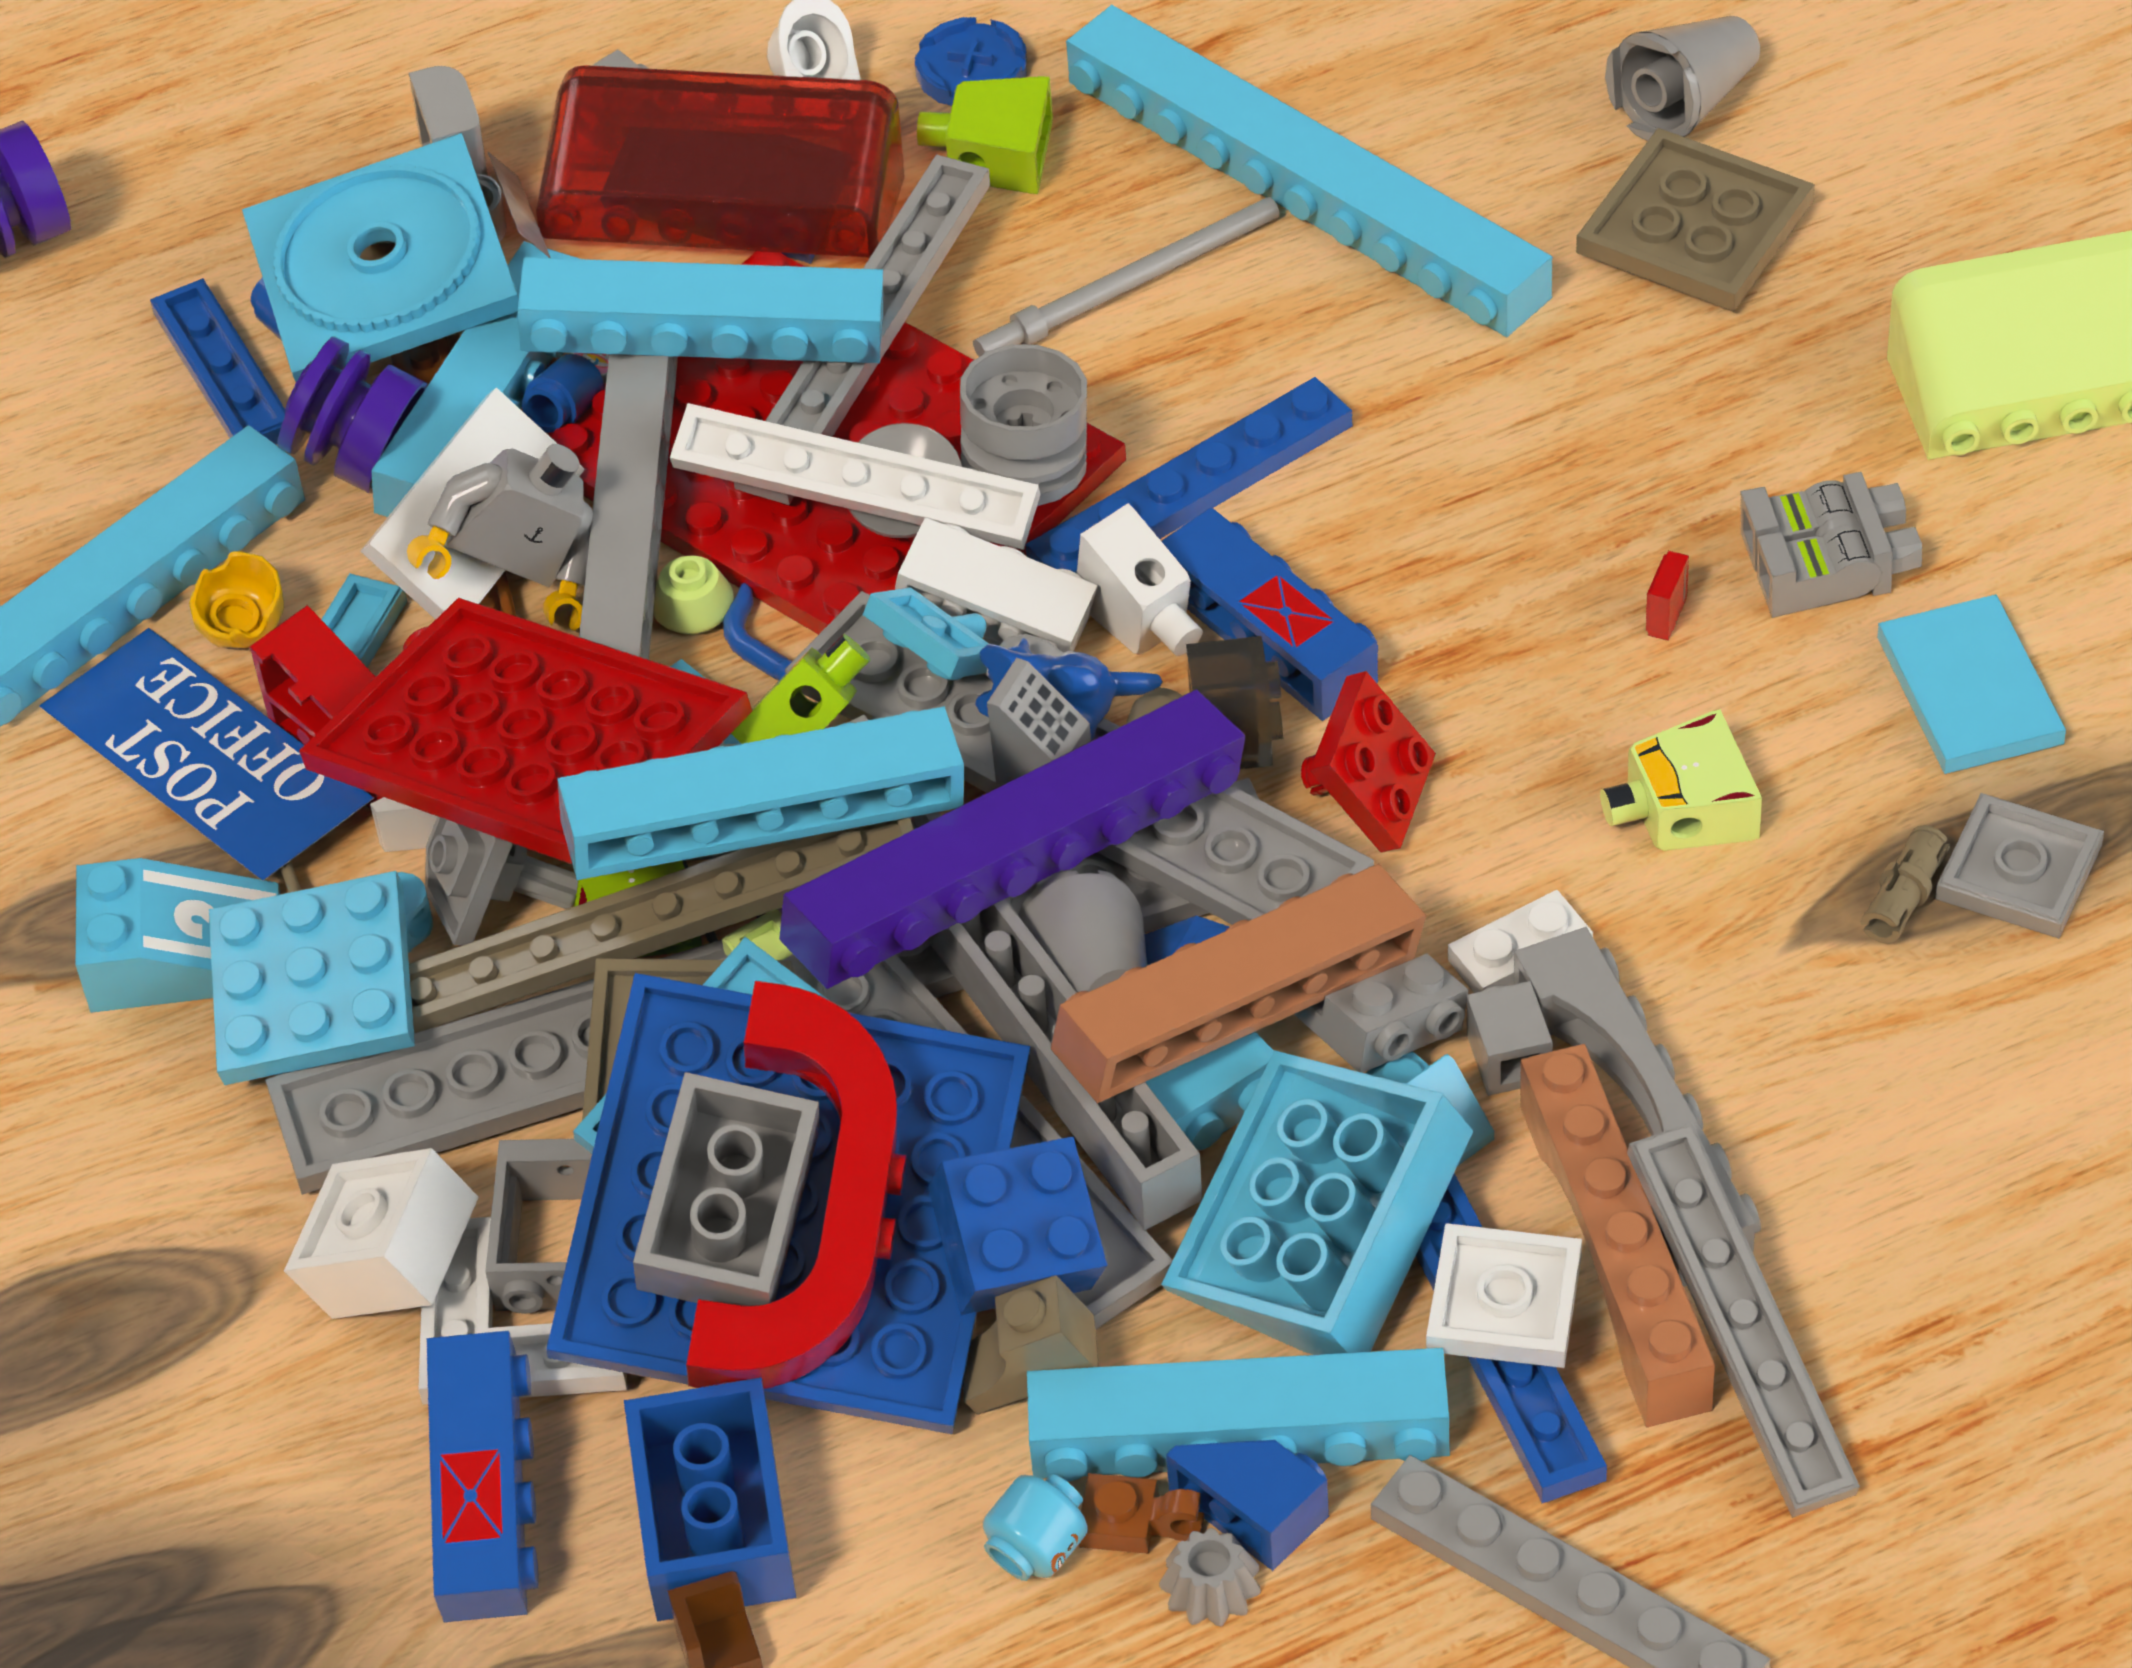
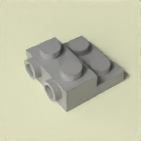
(1390, 1013)

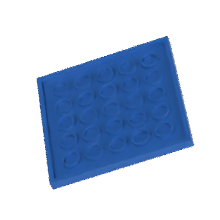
(912, 1343)

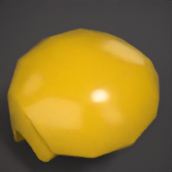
(237, 601)

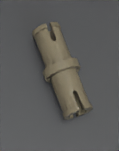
(1905, 884)

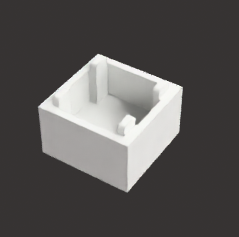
(381, 1234)

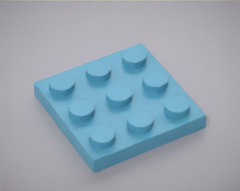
(310, 978)

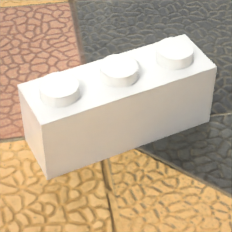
(999, 584)

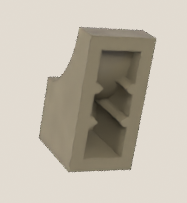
(1034, 1331)

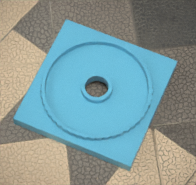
(432, 284)

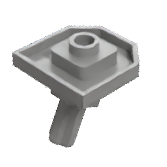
(472, 867)

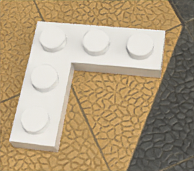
(467, 1308)

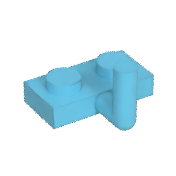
(945, 642)

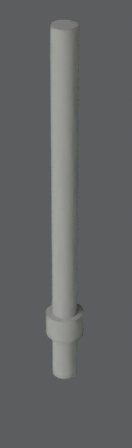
(1033, 323)

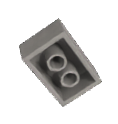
(726, 1193)

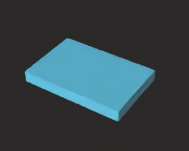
(1971, 684)

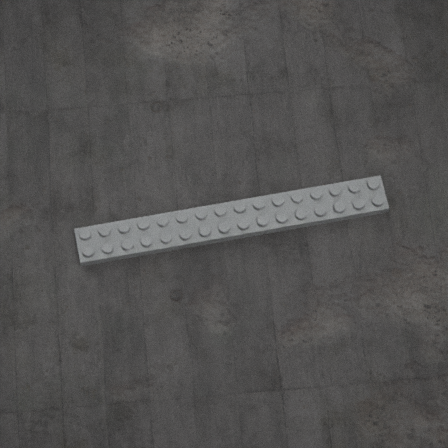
(525, 1061)

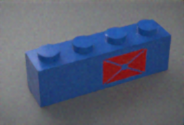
(1253, 594)
(478, 1476)

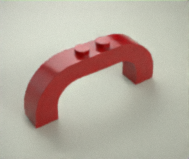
(788, 1338)

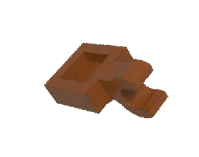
(1128, 1511)

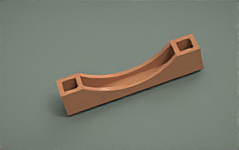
(1644, 1295)

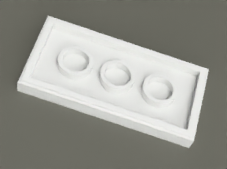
(488, 430)

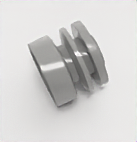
(1025, 418)

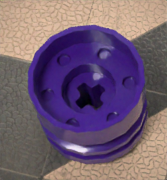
(28, 190)
(347, 412)

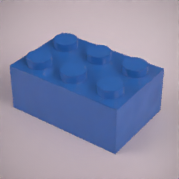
(709, 1491)

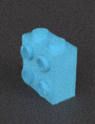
(1213, 1089)

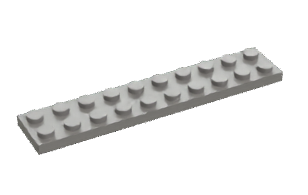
(1216, 853)

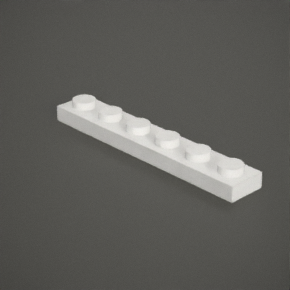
(854, 475)

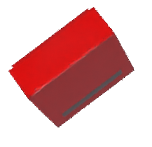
(1667, 595)

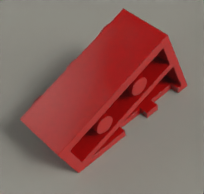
(307, 675)

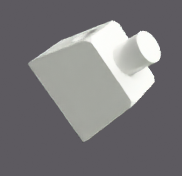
(1138, 583)

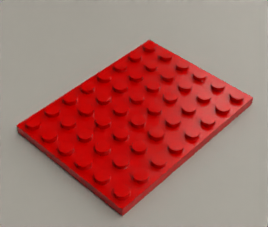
(811, 553)

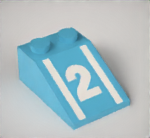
(149, 930)

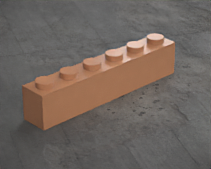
(1236, 982)

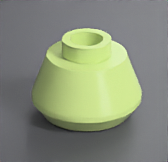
(691, 596)

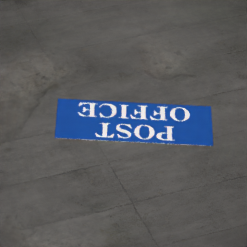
(204, 753)

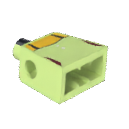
(1688, 787)

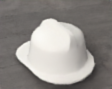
(813, 42)

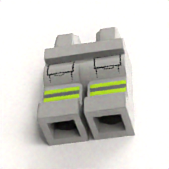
(1827, 542)

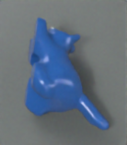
(1075, 675)

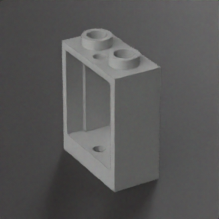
(524, 1173)

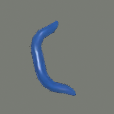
(745, 645)

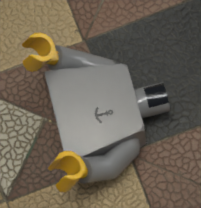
(517, 517)

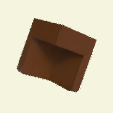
(714, 1624)

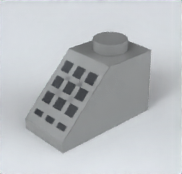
(1030, 723)

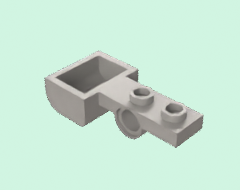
(447, 109)

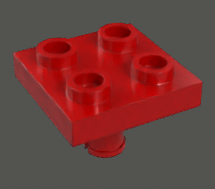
(1370, 762)

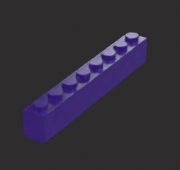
(1010, 839)

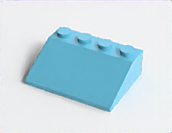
(1320, 1204)

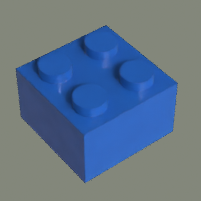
(1016, 1221)

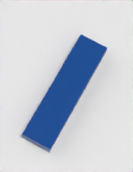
(218, 360)

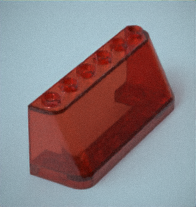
(721, 161)

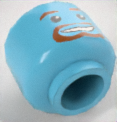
(1034, 1526)

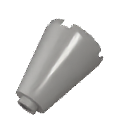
(1679, 72)
(1087, 926)

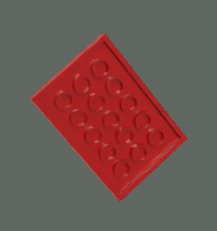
(501, 707)

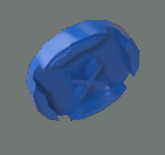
(967, 52)

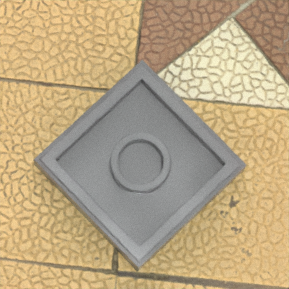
(2019, 865)

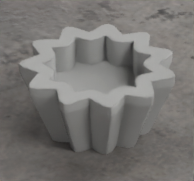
(1210, 1577)

